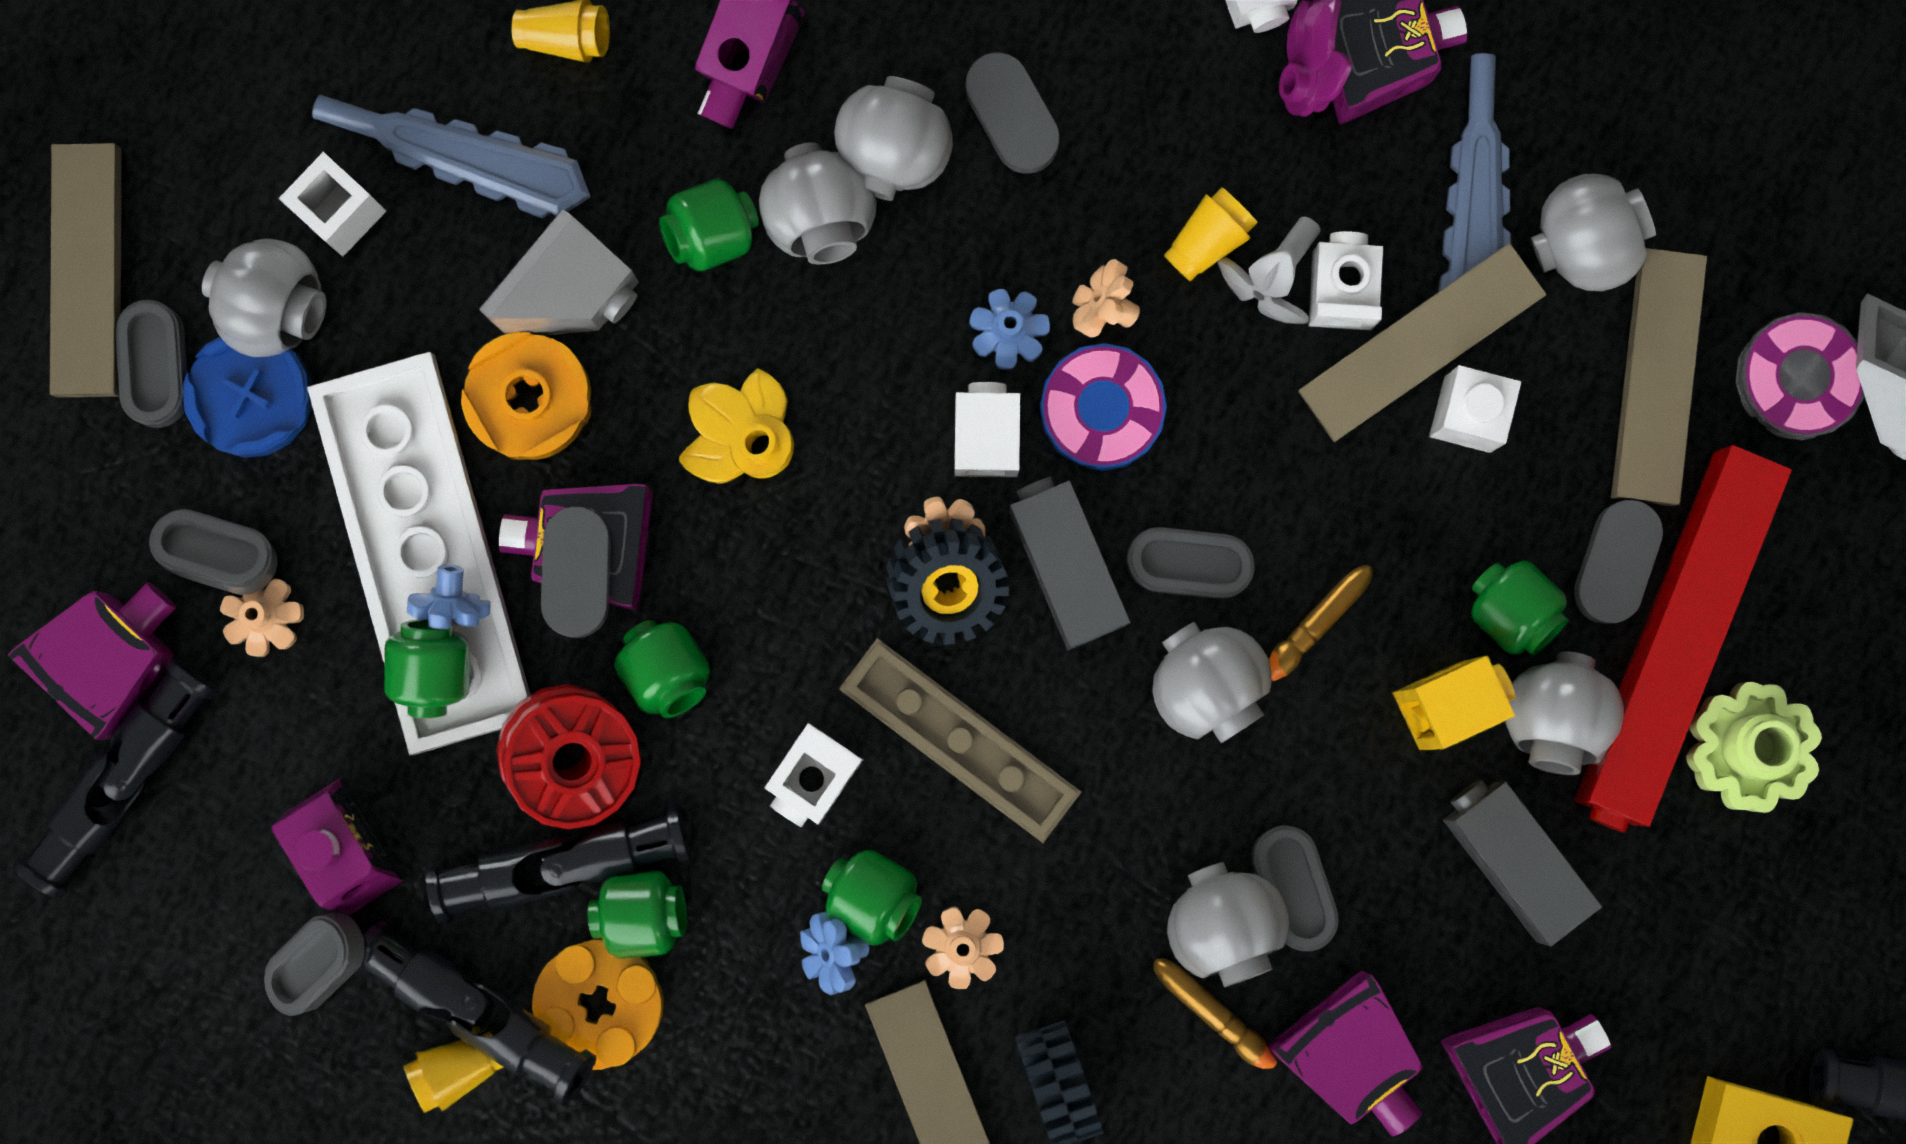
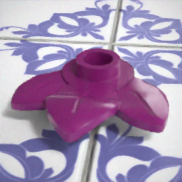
(1314, 67)

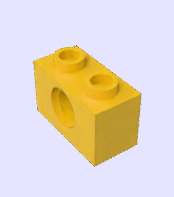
(1456, 703)
(1739, 1115)

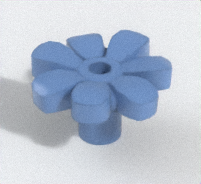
(1009, 341)
(448, 601)
(831, 953)

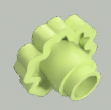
(1754, 747)

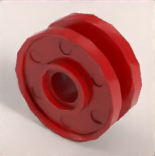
(590, 788)

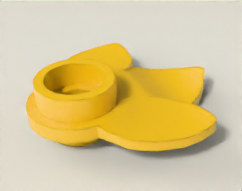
(731, 424)

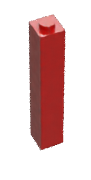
(1684, 635)

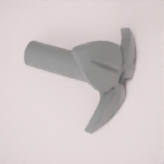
(1274, 274)

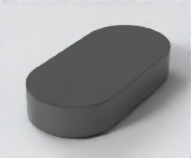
(1012, 113)
(151, 363)
(213, 552)
(1618, 562)
(1190, 563)
(576, 572)
(1293, 866)
(314, 963)

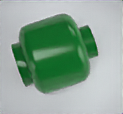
(708, 225)
(1519, 607)
(426, 668)
(662, 668)
(872, 897)
(638, 915)

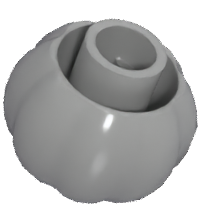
(894, 136)
(816, 205)
(1593, 232)
(264, 297)
(1211, 681)
(1565, 714)
(1227, 925)

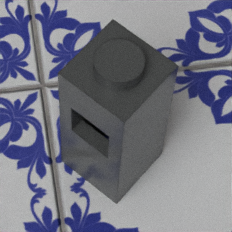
(1067, 562)
(1520, 861)

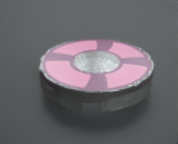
(1800, 376)

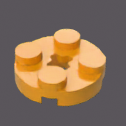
(491, 387)
(630, 986)

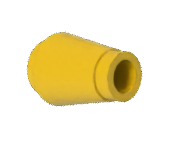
(564, 30)
(1210, 234)
(448, 1073)

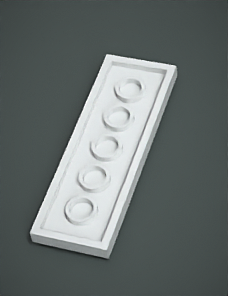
(406, 516)

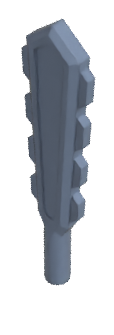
(496, 164)
(1478, 196)

